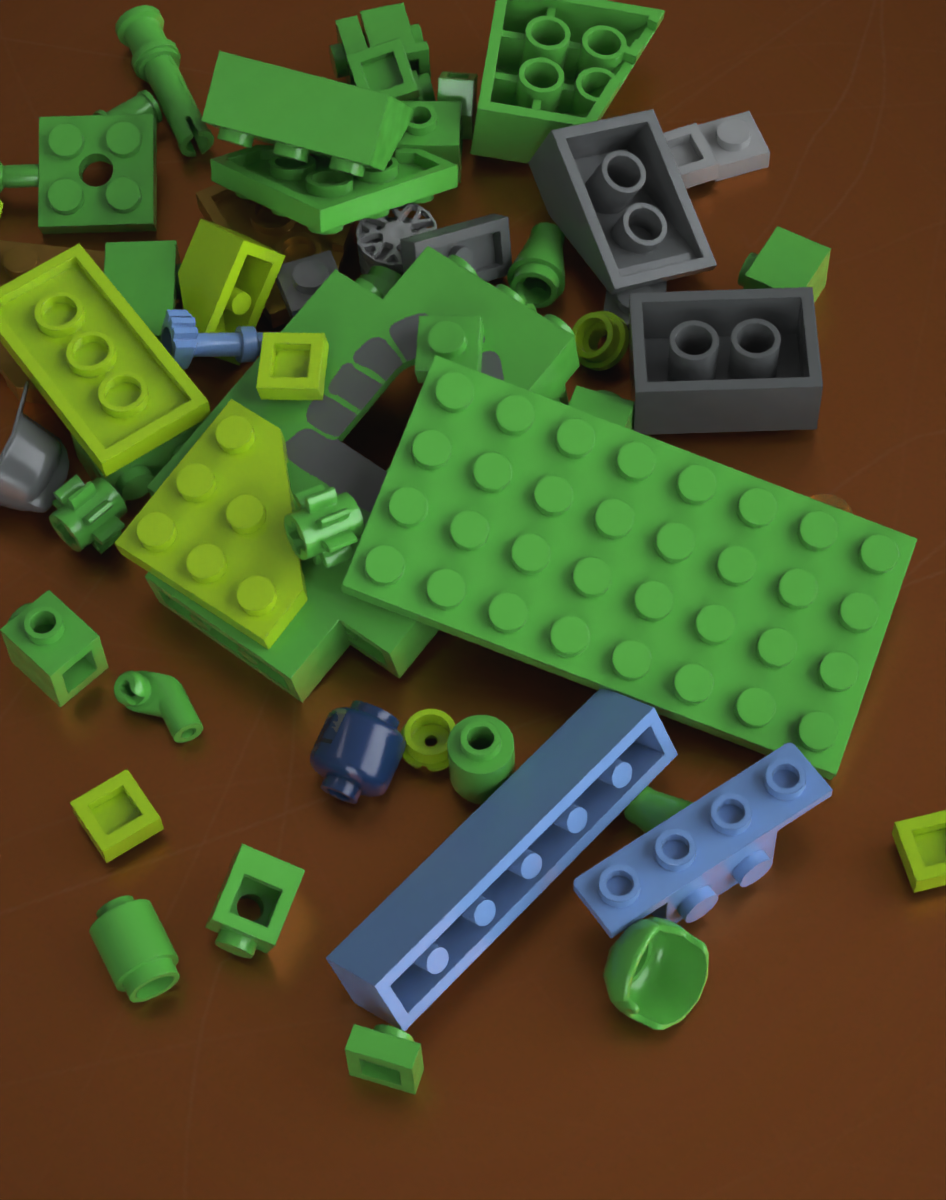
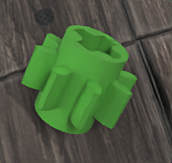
(88, 513)
(324, 526)

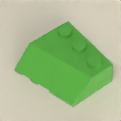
(554, 69)
(304, 114)

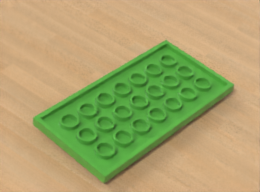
(630, 565)

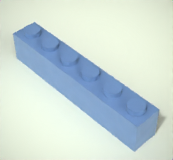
(502, 858)

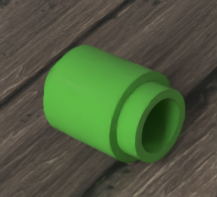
(480, 756)
(135, 948)

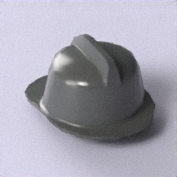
(31, 464)

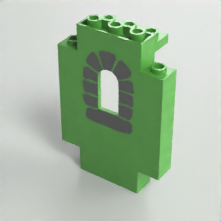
(368, 348)

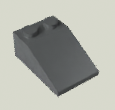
(622, 201)

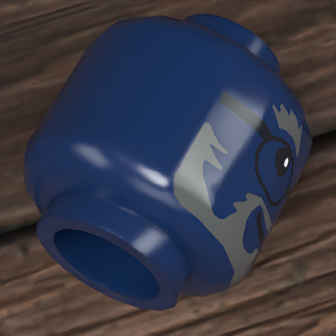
(357, 751)

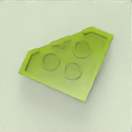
(221, 527)

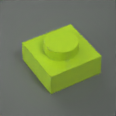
(292, 366)
(116, 815)
(923, 849)

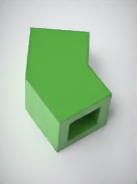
(463, 88)

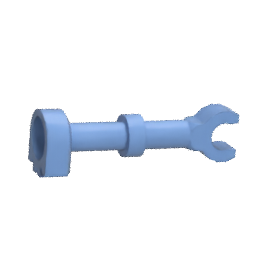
(184, 342)

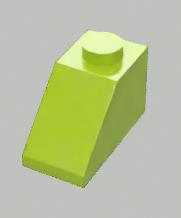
(226, 279)

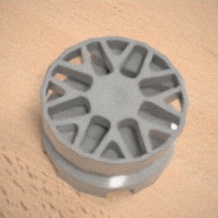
(380, 237)

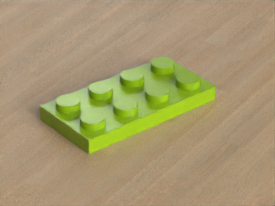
(96, 360)

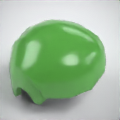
(656, 972)

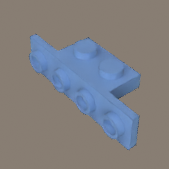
(705, 847)

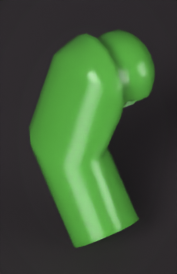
(160, 697)

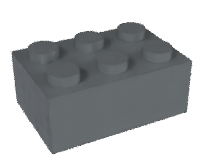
(724, 361)

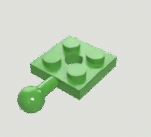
(65, 152)

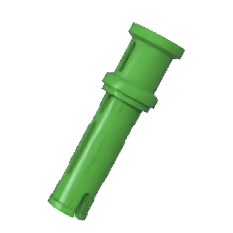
(158, 62)

